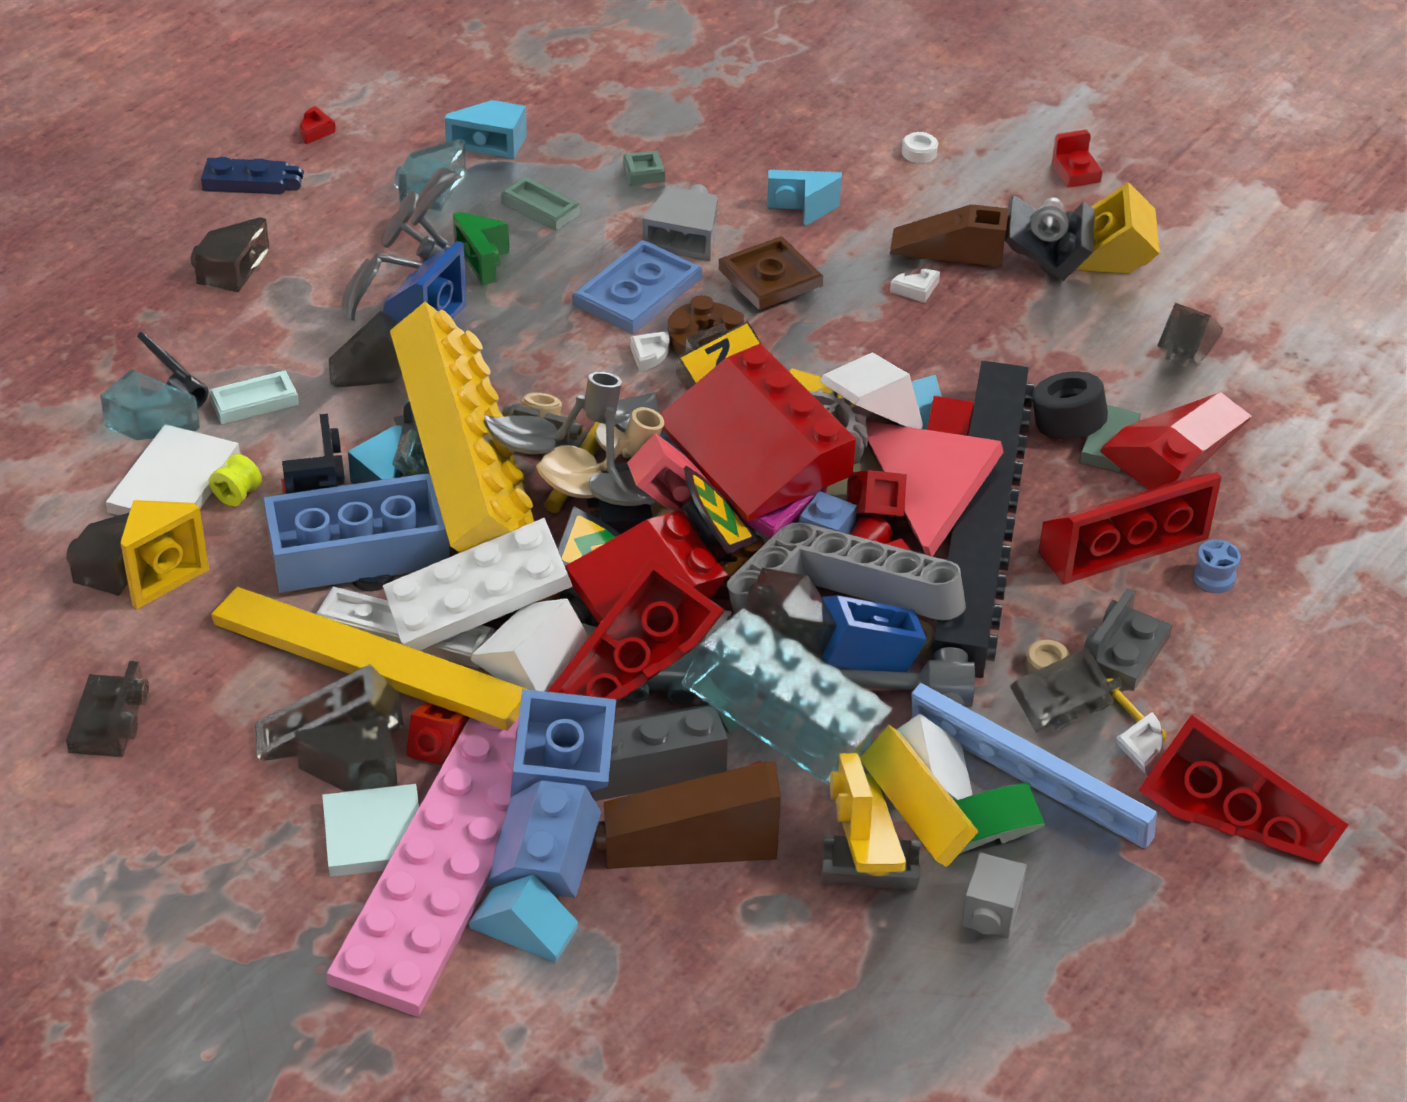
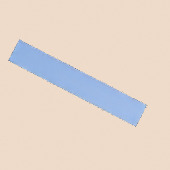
(1038, 767)

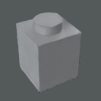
(993, 895)

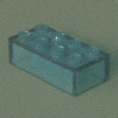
(785, 694)

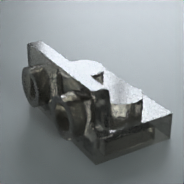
(108, 713)

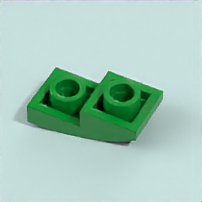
(1002, 814)

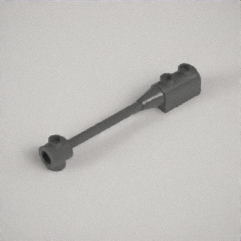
(945, 673)

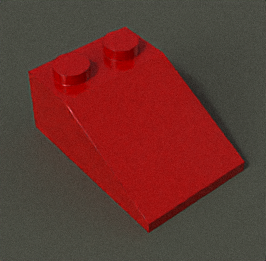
(668, 538)

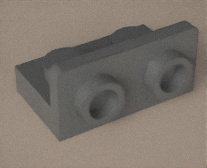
(1127, 641)

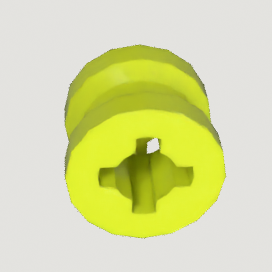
(235, 480)

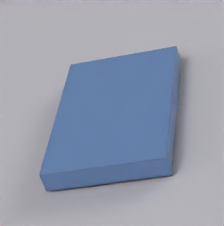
(637, 286)

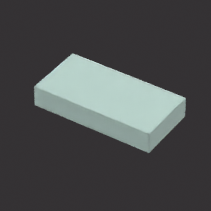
(253, 397)

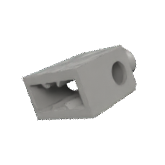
(683, 222)

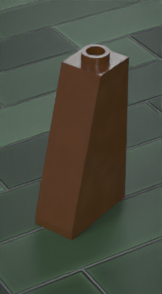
(695, 821)

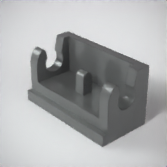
(840, 869)

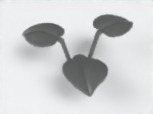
(412, 206)
(601, 405)

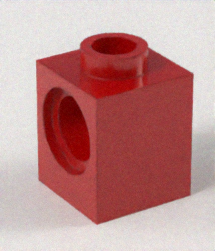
(877, 493)

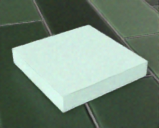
(366, 827)

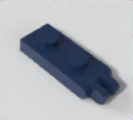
(250, 176)

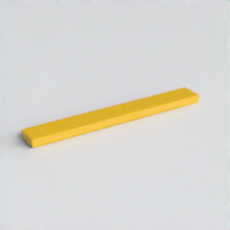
(352, 649)

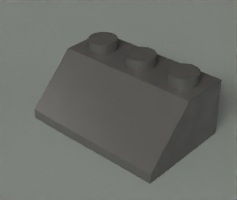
(665, 750)

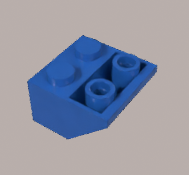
(872, 635)

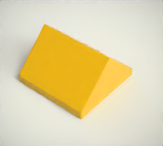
(162, 548)

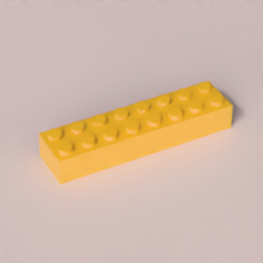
(449, 396)

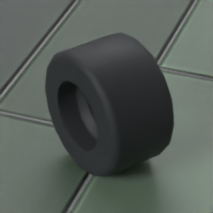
(1070, 405)

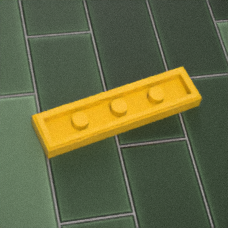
(918, 796)

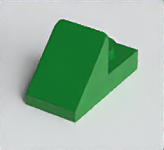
(483, 243)

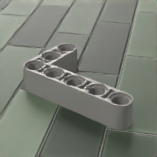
(857, 569)

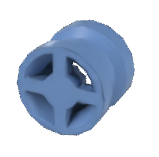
(1216, 566)

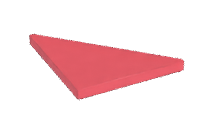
(940, 472)

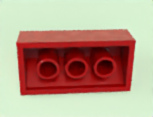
(1130, 528)

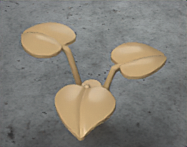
(571, 467)

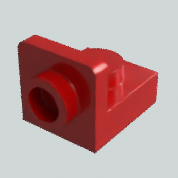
(1073, 159)
(433, 733)

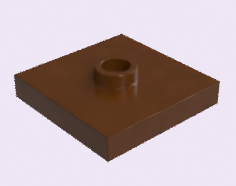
(770, 272)

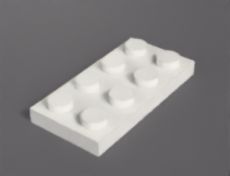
(477, 586)

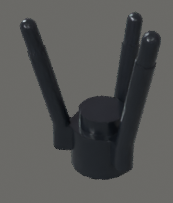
(181, 378)

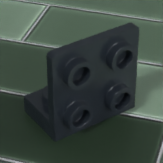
(1057, 256)
(317, 471)

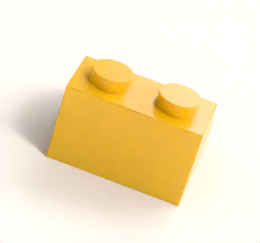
(1123, 233)

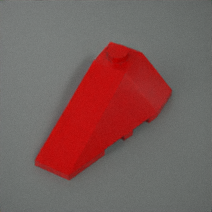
(1175, 441)
(1228, 788)

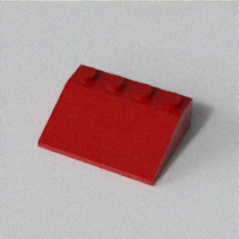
(759, 434)

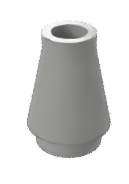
(1050, 220)

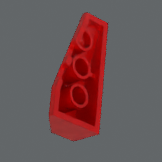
(640, 636)

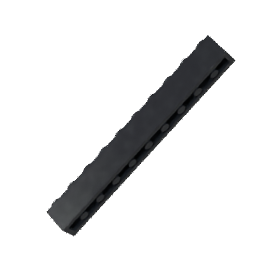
(984, 523)

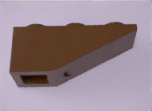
(960, 235)

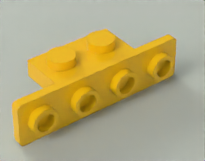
(865, 819)

